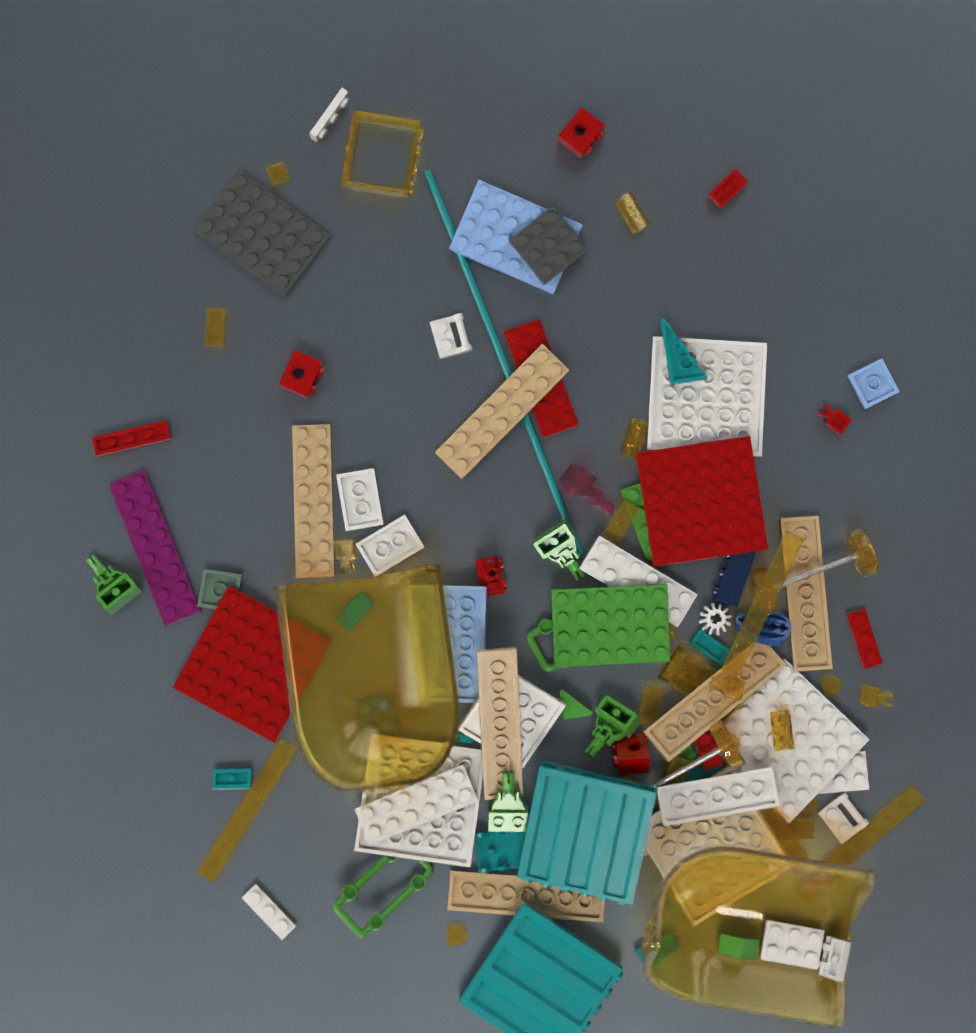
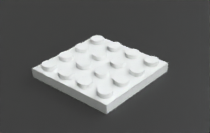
(537, 715)

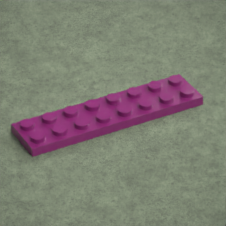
(155, 548)

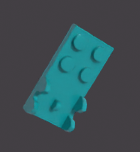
(499, 850)

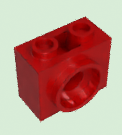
(581, 144)
(306, 385)
(631, 754)

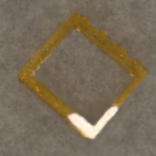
(389, 121)

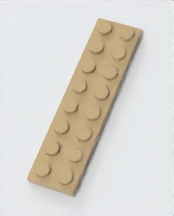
(502, 411)
(313, 501)
(807, 599)
(706, 706)
(499, 719)
(505, 894)

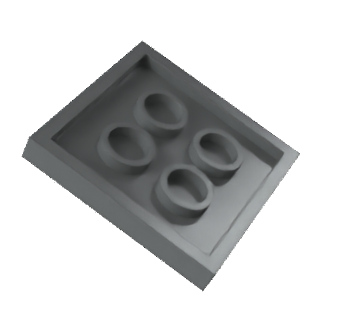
(548, 245)

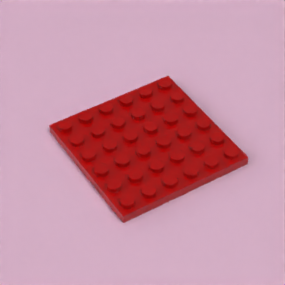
(701, 501)
(240, 666)

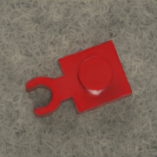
(836, 420)

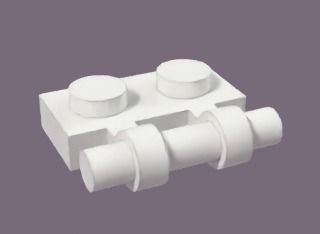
(834, 958)

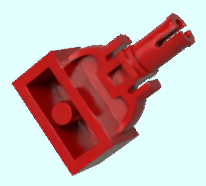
(490, 576)

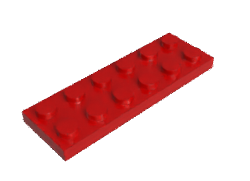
(555, 410)

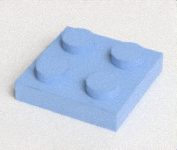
(873, 383)

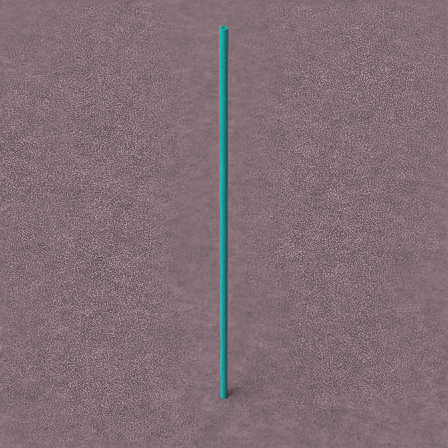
(500, 353)

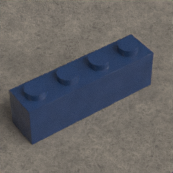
(733, 579)

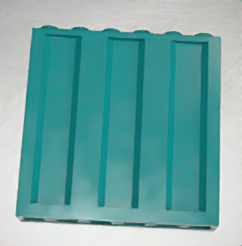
(587, 833)
(540, 978)

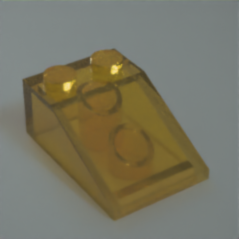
(685, 671)

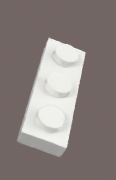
(330, 115)
(269, 911)

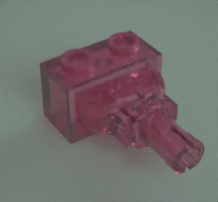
(579, 482)

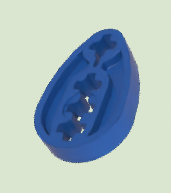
(766, 636)

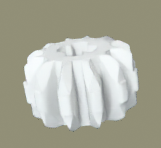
(713, 612)

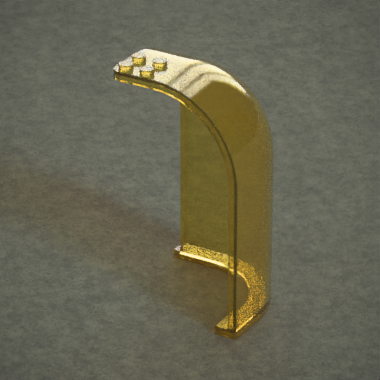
(362, 646)
(734, 895)

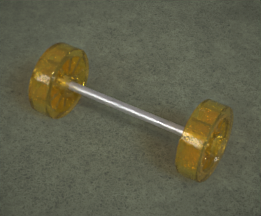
(860, 552)
(726, 745)

